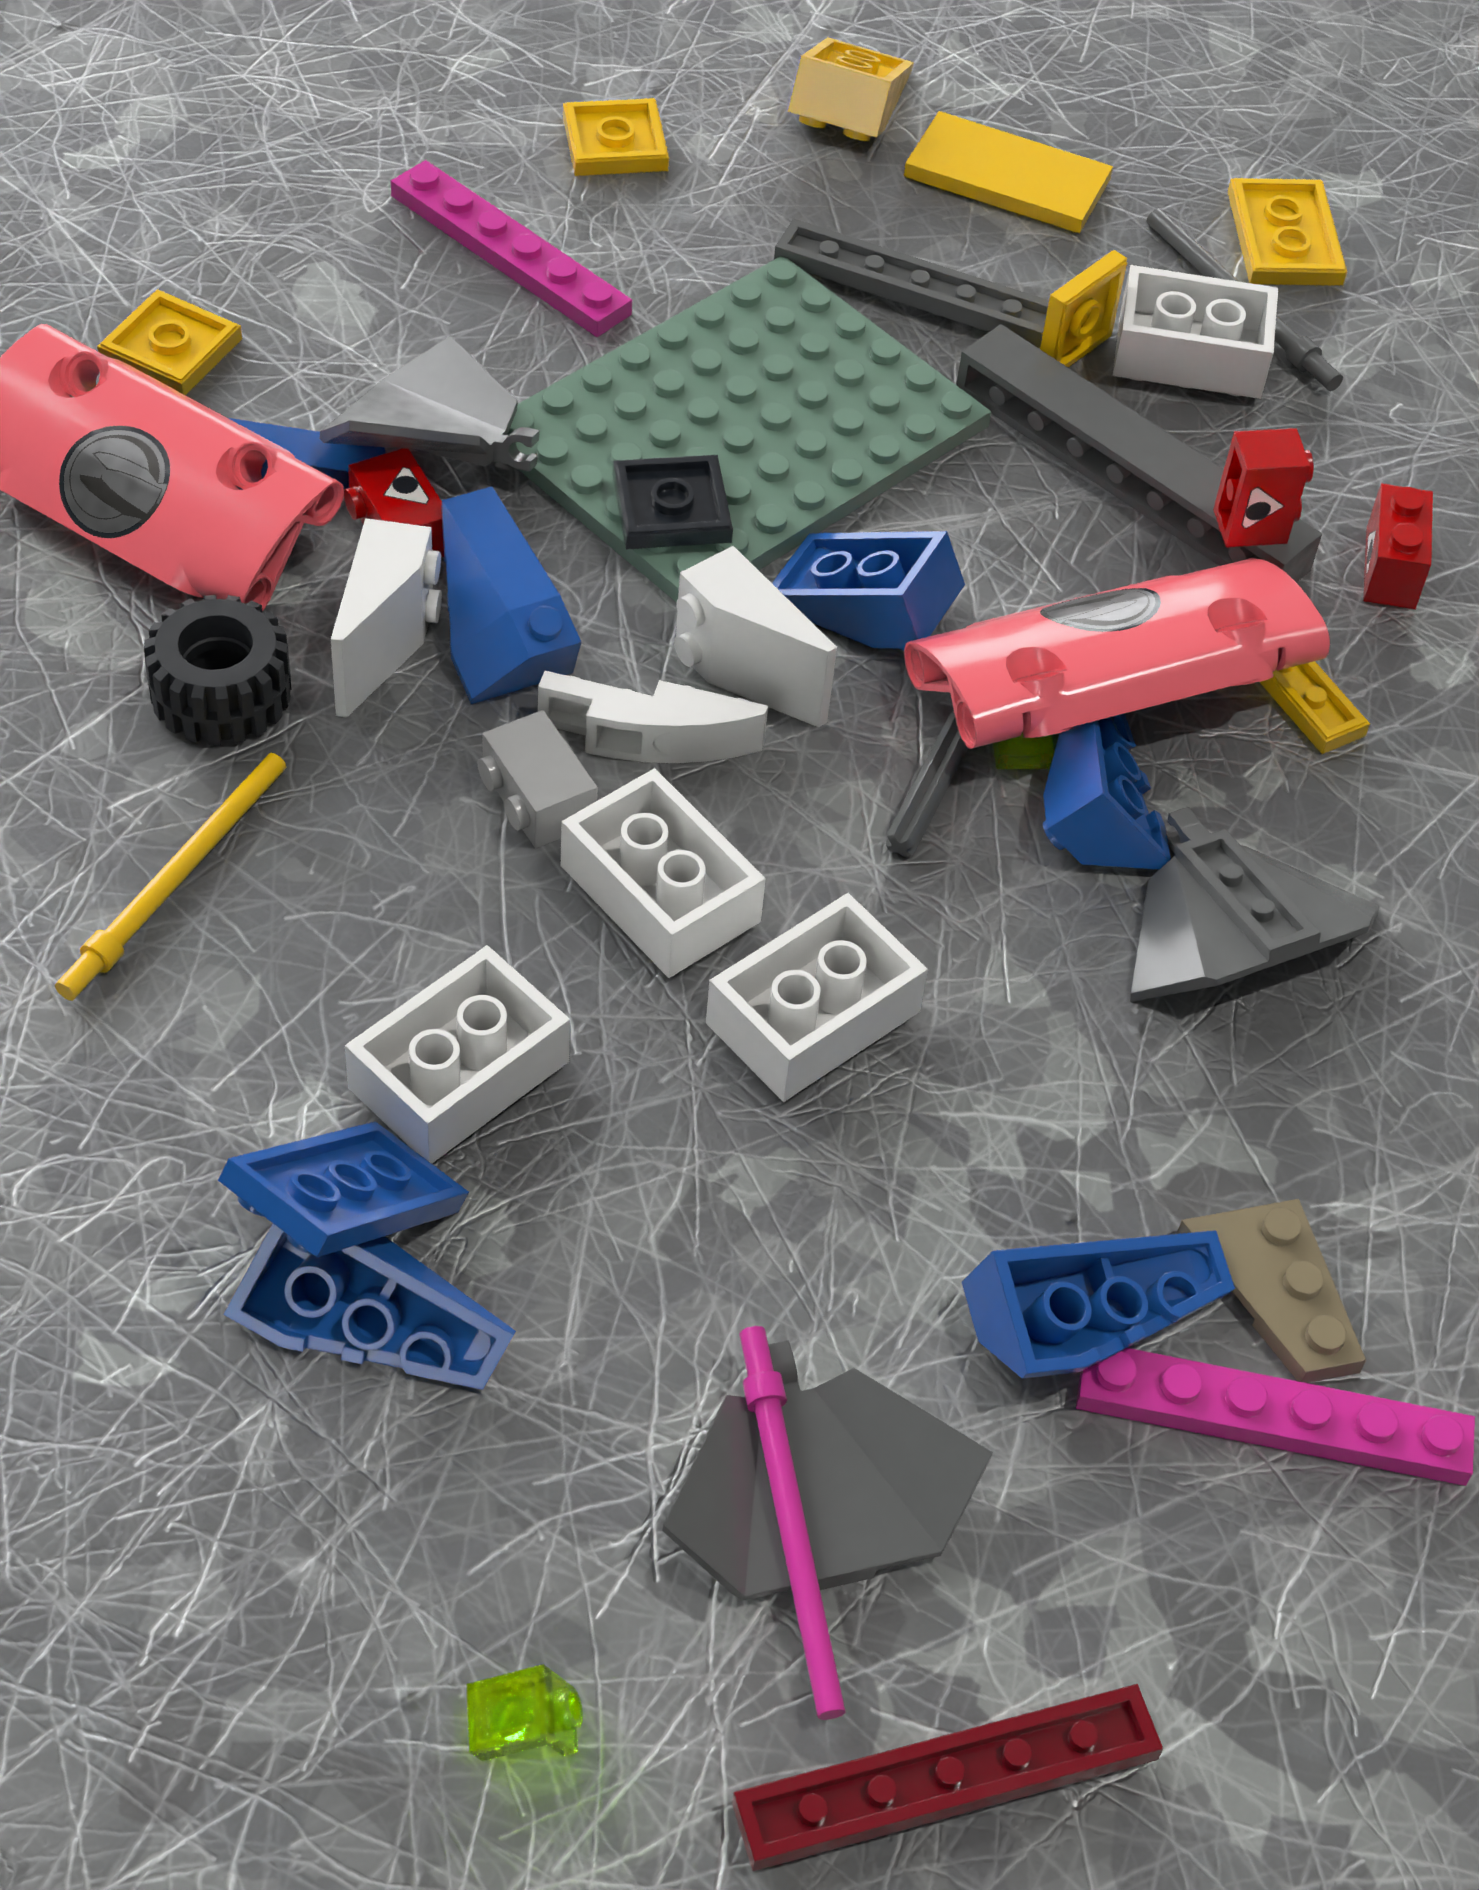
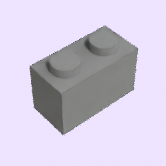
(535, 776)

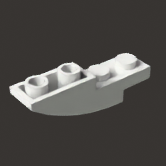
(669, 727)

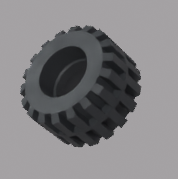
(185, 676)

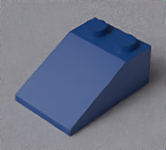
(874, 584)

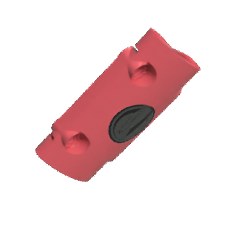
(151, 471)
(1119, 650)

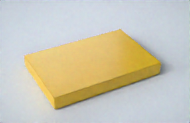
(1286, 232)

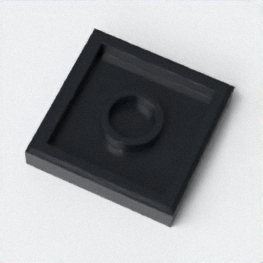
(672, 502)

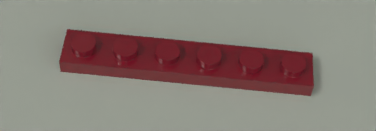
(945, 1776)

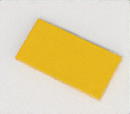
(1008, 171)

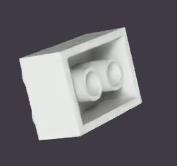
(1196, 332)
(662, 872)
(815, 996)
(457, 1054)

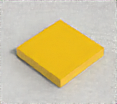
(615, 137)
(1084, 310)
(172, 341)

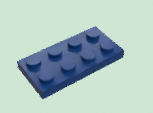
(342, 1188)

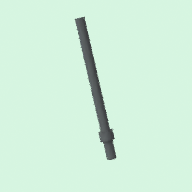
(1299, 350)

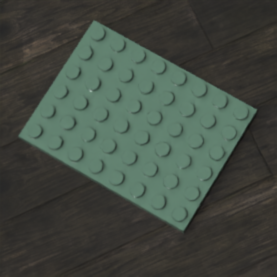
(775, 380)

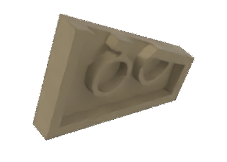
(1286, 1288)

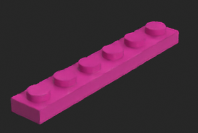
(512, 248)
(1281, 1414)

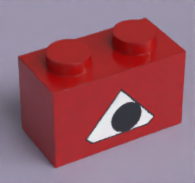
(1262, 487)
(394, 491)
(1398, 546)

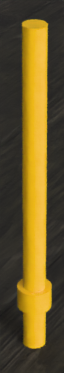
(106, 946)

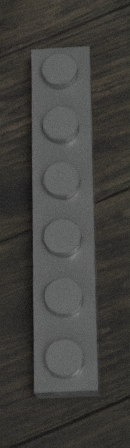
(912, 281)

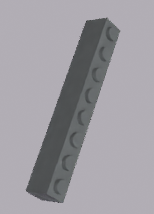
(1114, 447)

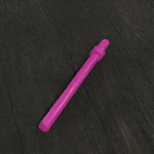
(765, 1398)

